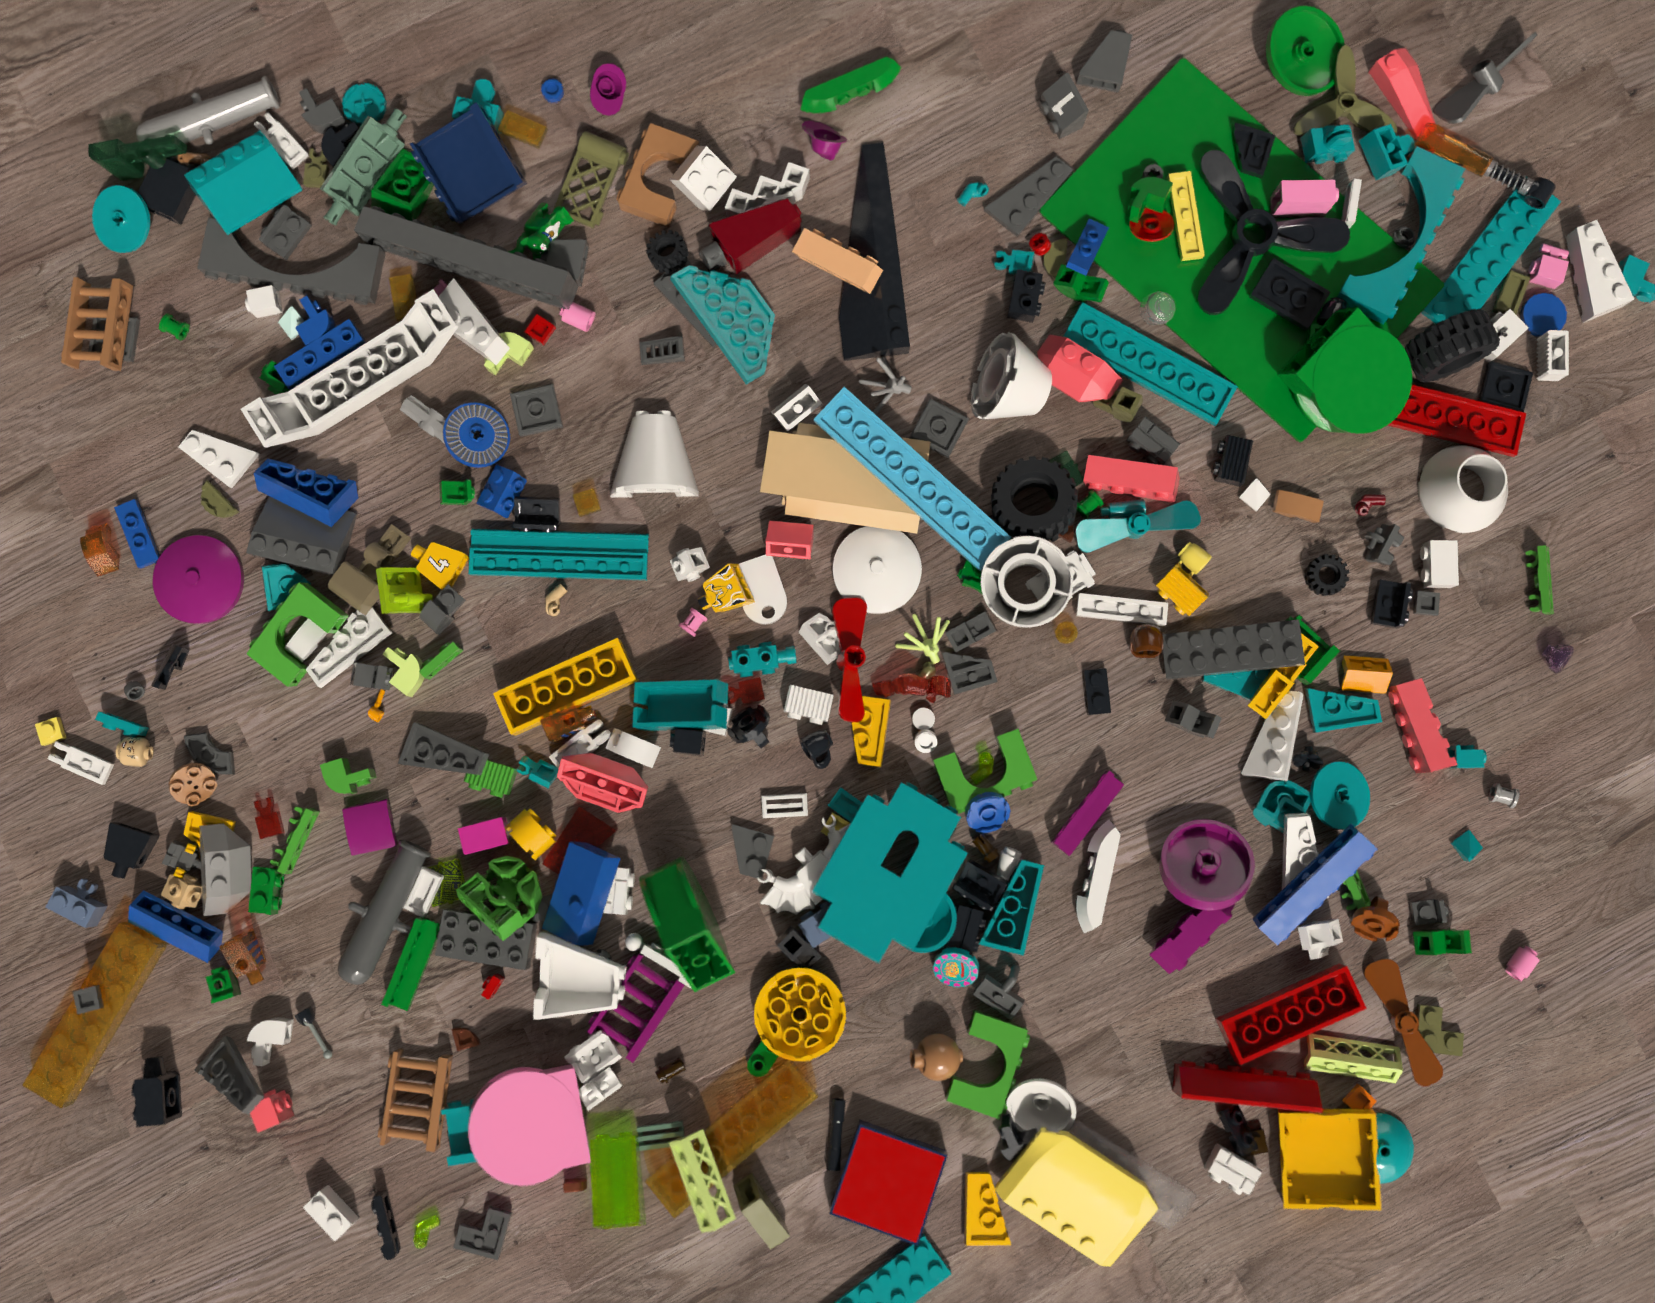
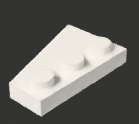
(219, 457)

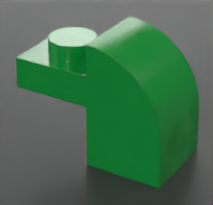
(1150, 194)
(1079, 286)
(1442, 942)

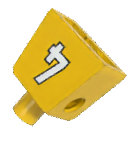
(440, 563)

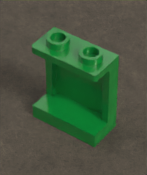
(1320, 658)

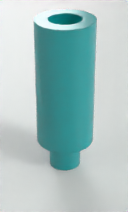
(1123, 509)

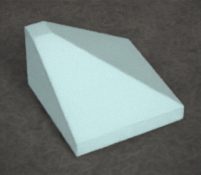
(290, 321)

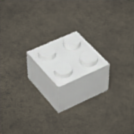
(703, 178)

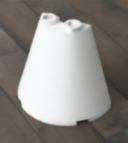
(654, 458)
(574, 979)

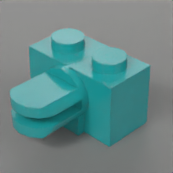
(482, 93)
(1328, 144)
(1386, 151)

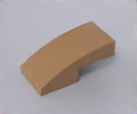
(1298, 506)

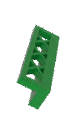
(412, 964)

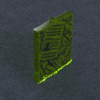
(452, 880)

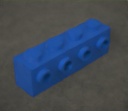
(320, 354)
(175, 926)

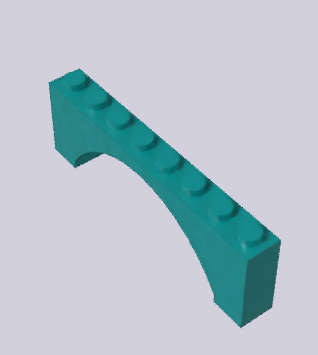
(1433, 185)

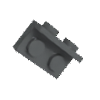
(284, 232)

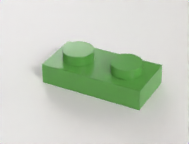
(446, 655)

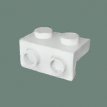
(593, 1056)

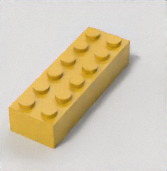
(565, 685)

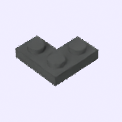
(485, 1241)

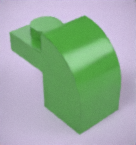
(340, 778)

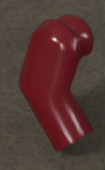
(1367, 501)

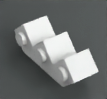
(770, 191)

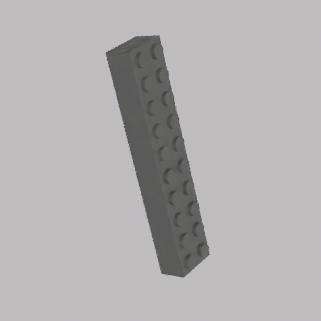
(467, 257)

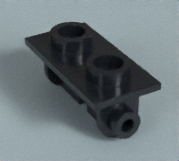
(1241, 1138)

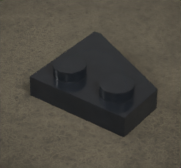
(1252, 149)

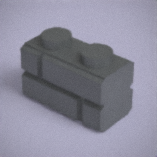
(1152, 442)

